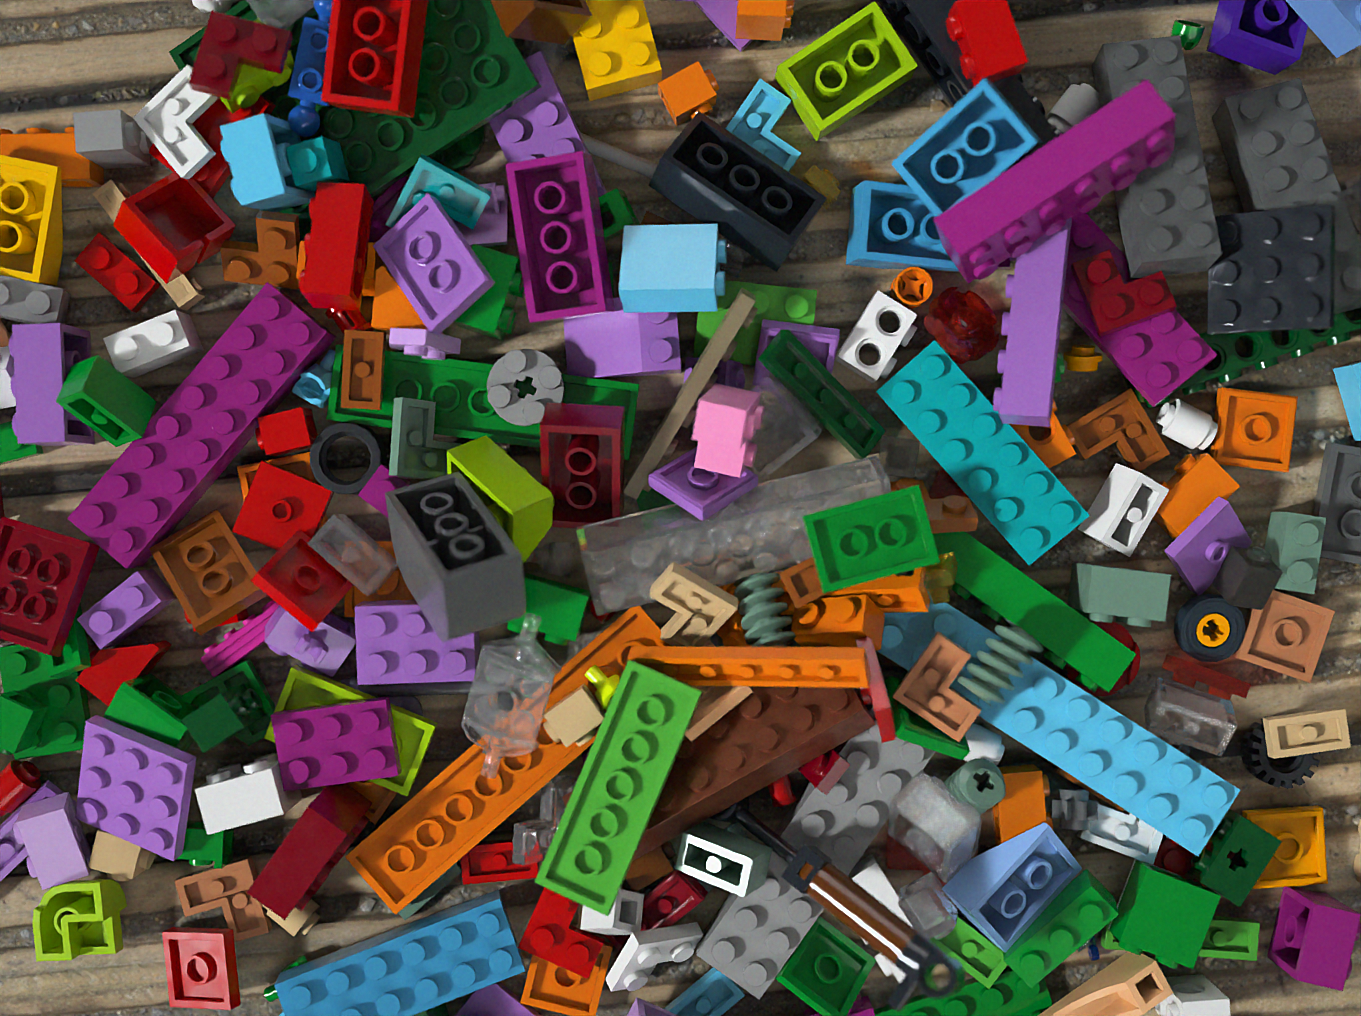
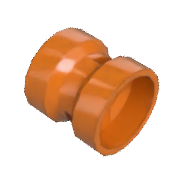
(916, 284)

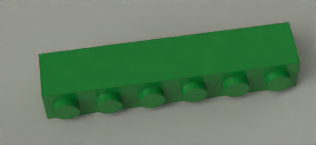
(1054, 624)

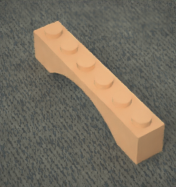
(1123, 988)

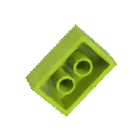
(845, 71)

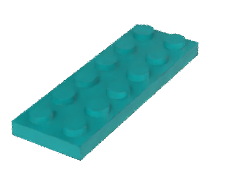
(982, 453)

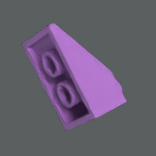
(622, 344)

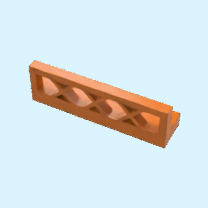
(889, 593)

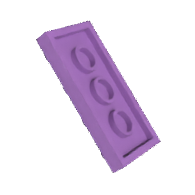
(540, 122)

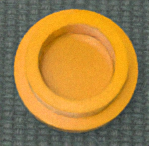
(1082, 358)

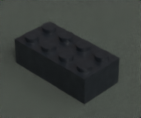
(738, 189)

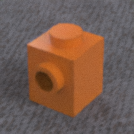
(689, 92)

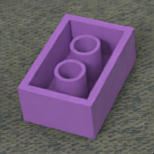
(40, 367)
(402, 647)

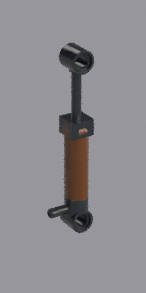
(817, 876)

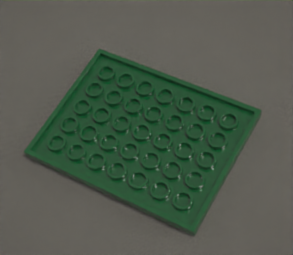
(463, 82)

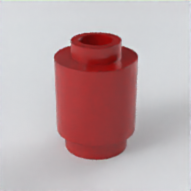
(17, 784)

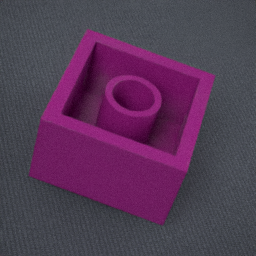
(1314, 937)

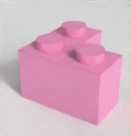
(726, 429)

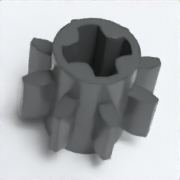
(1074, 809)

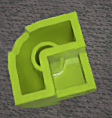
(79, 920)

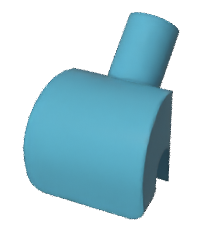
(316, 382)

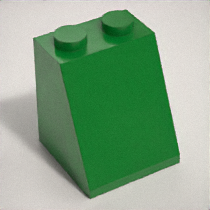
(152, 710)

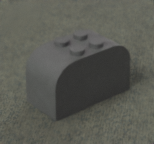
(455, 556)

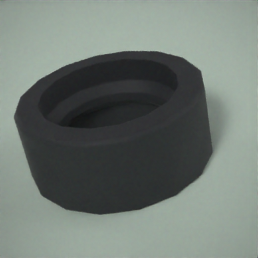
(321, 445)

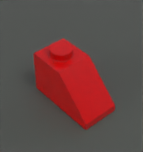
(119, 664)

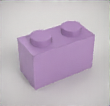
(53, 841)

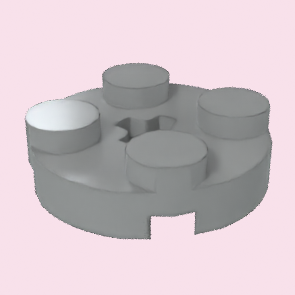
(516, 367)

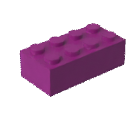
(560, 237)

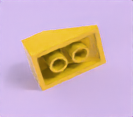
(30, 220)

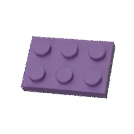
(433, 264)

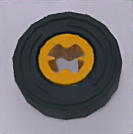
(1222, 641)

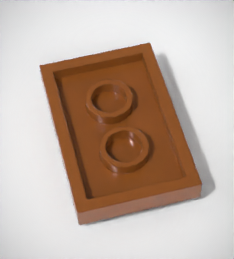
(207, 571)

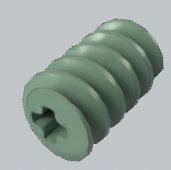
(761, 610)
(1000, 663)
(978, 784)

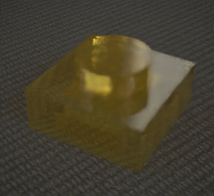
(824, 183)

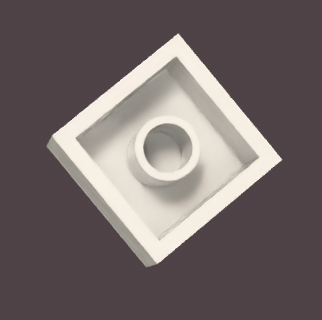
(244, 795)

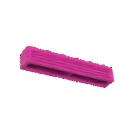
(238, 643)

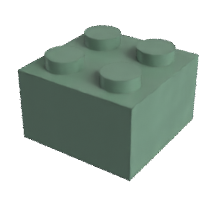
(1112, 591)

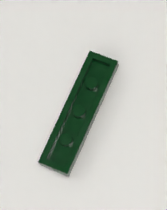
(821, 394)

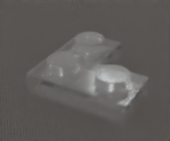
(535, 836)

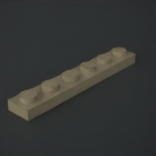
(699, 381)

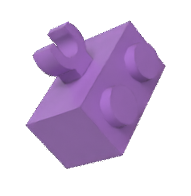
(317, 650)

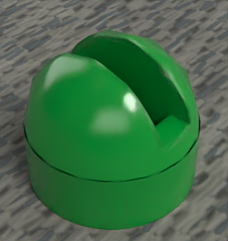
(1189, 33)

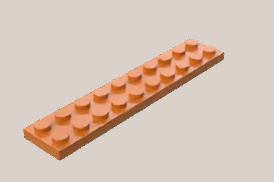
(463, 805)

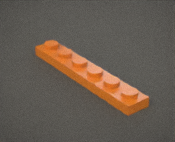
(759, 665)

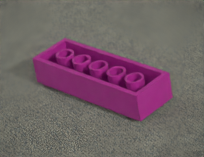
(1058, 182)

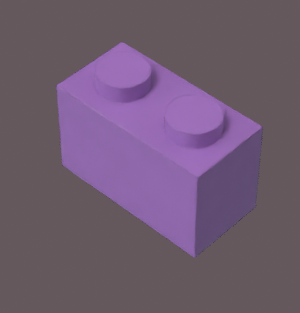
(126, 608)

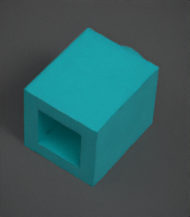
(317, 162)

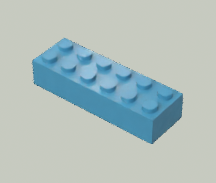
(409, 965)

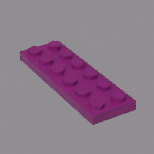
(1151, 354)

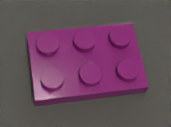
(336, 743)

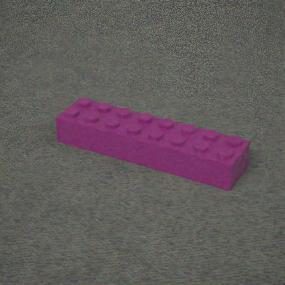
(201, 427)

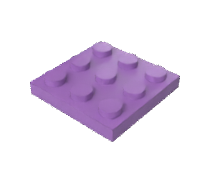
(135, 787)

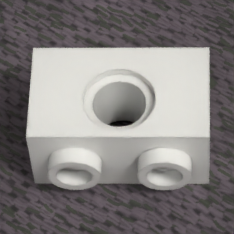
(1193, 997)

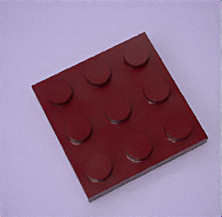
(40, 584)

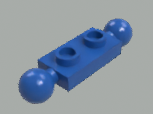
(309, 71)

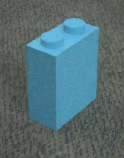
(672, 268)

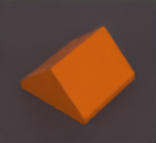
(392, 306)

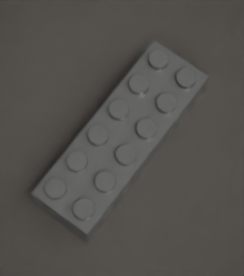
(1284, 165)
(1167, 208)

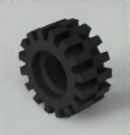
(1265, 771)

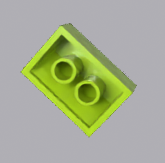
(506, 490)

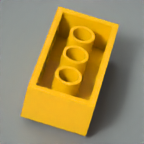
(616, 48)

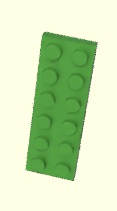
(619, 787)

